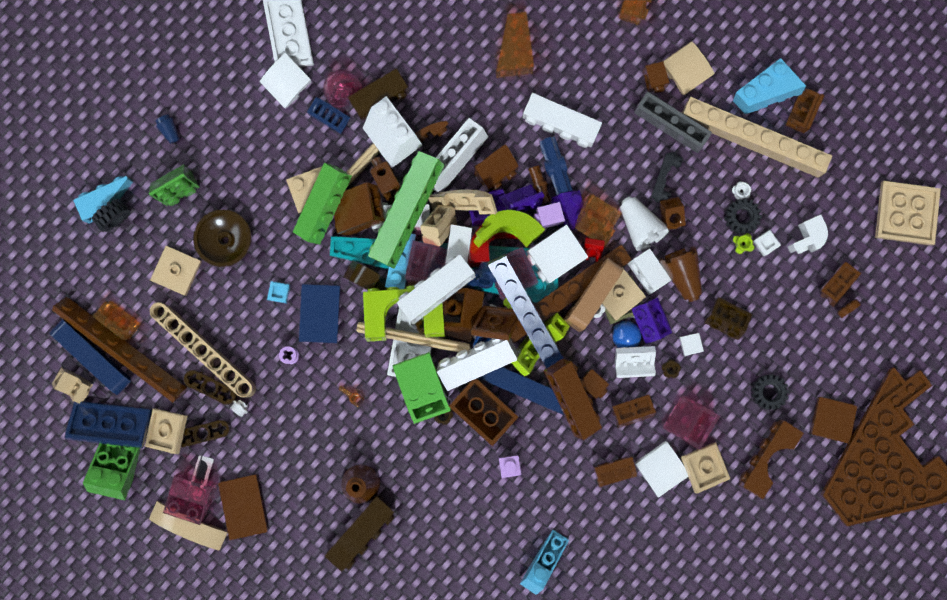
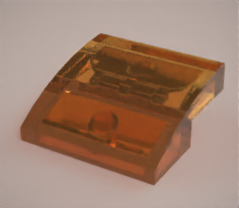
(597, 219)

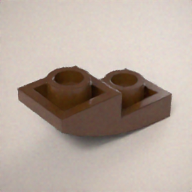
(435, 129)

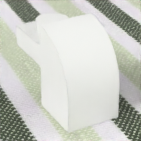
(814, 234)

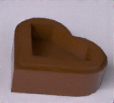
(848, 308)

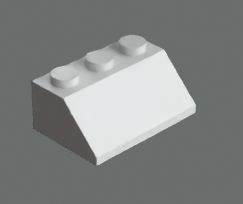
(390, 132)

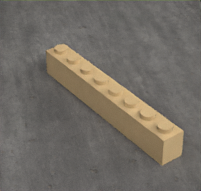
(758, 138)

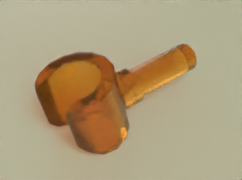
(352, 396)

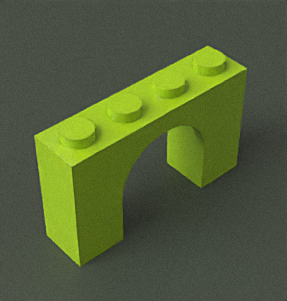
(376, 308)

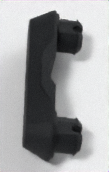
(670, 160)

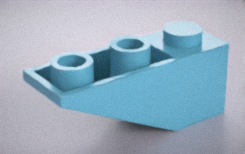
(90, 202)
(544, 562)

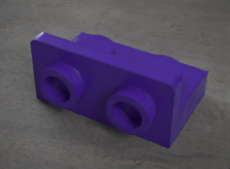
(521, 199)
(651, 321)

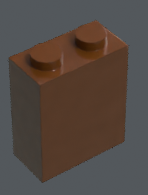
(359, 209)

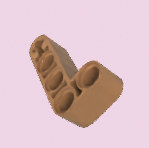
(594, 295)

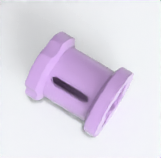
(295, 356)

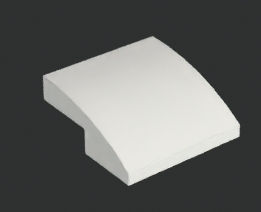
(285, 80)
(662, 469)

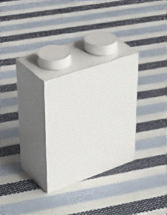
(556, 254)

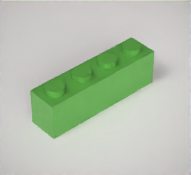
(322, 203)

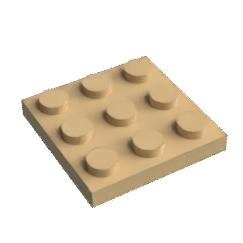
(907, 213)

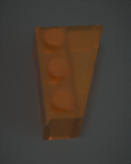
(516, 48)

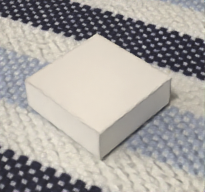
(766, 243)
(691, 344)

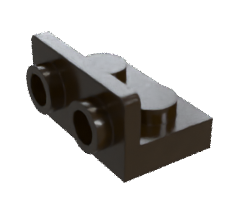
(728, 319)

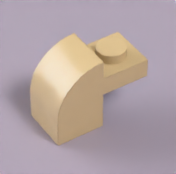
(72, 385)

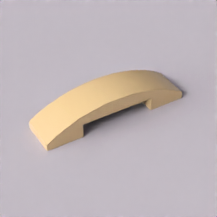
(465, 200)
(202, 534)

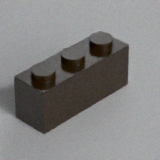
(389, 85)

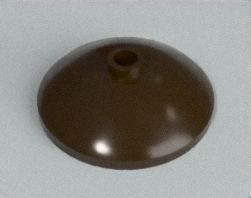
(210, 234)

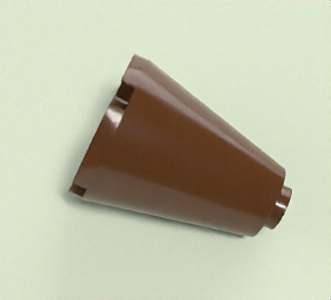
(684, 272)
(366, 479)

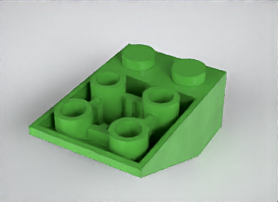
(174, 186)
(421, 388)
(112, 470)

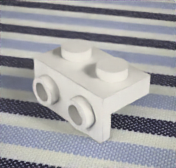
(635, 361)

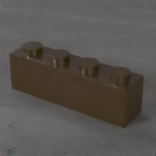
(359, 533)

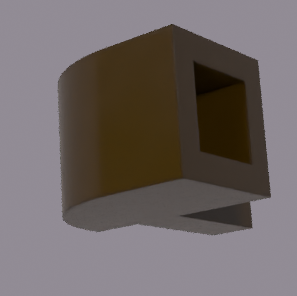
(364, 277)

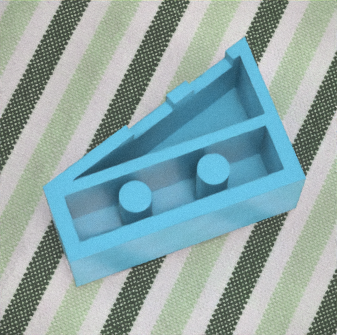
(769, 87)

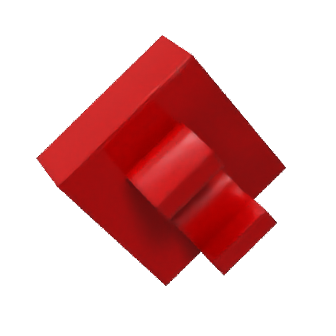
(593, 248)

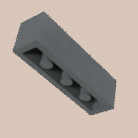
(672, 122)

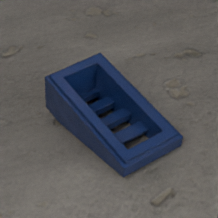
(312, 113)

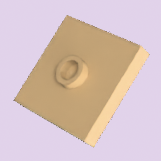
(176, 270)
(623, 296)
(166, 431)
(705, 467)

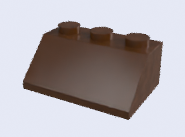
(483, 411)

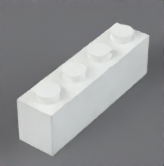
(561, 120)
(459, 152)
(436, 289)
(476, 362)

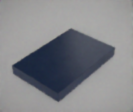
(319, 313)

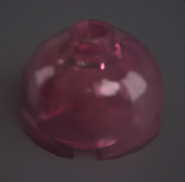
(340, 86)

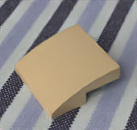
(688, 68)

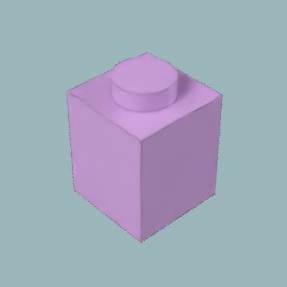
(550, 215)
(509, 466)

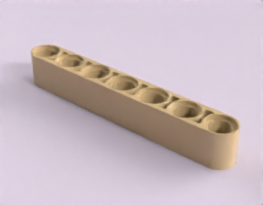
(194, 347)

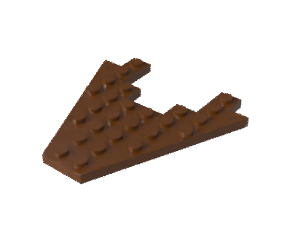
(877, 468)

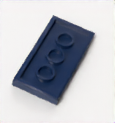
(108, 424)

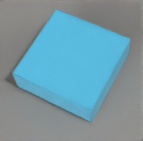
(278, 292)

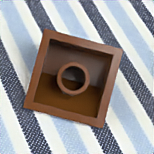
(496, 169)
(462, 308)

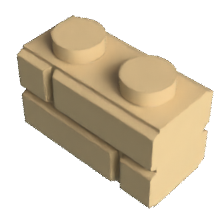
(437, 225)

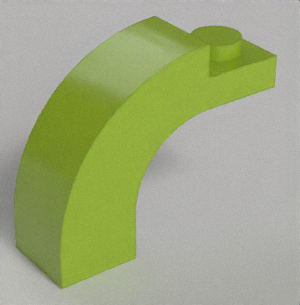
(512, 222)
(526, 351)

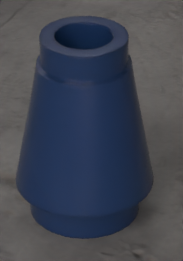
(167, 128)

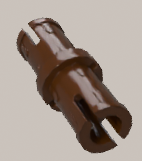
(540, 184)

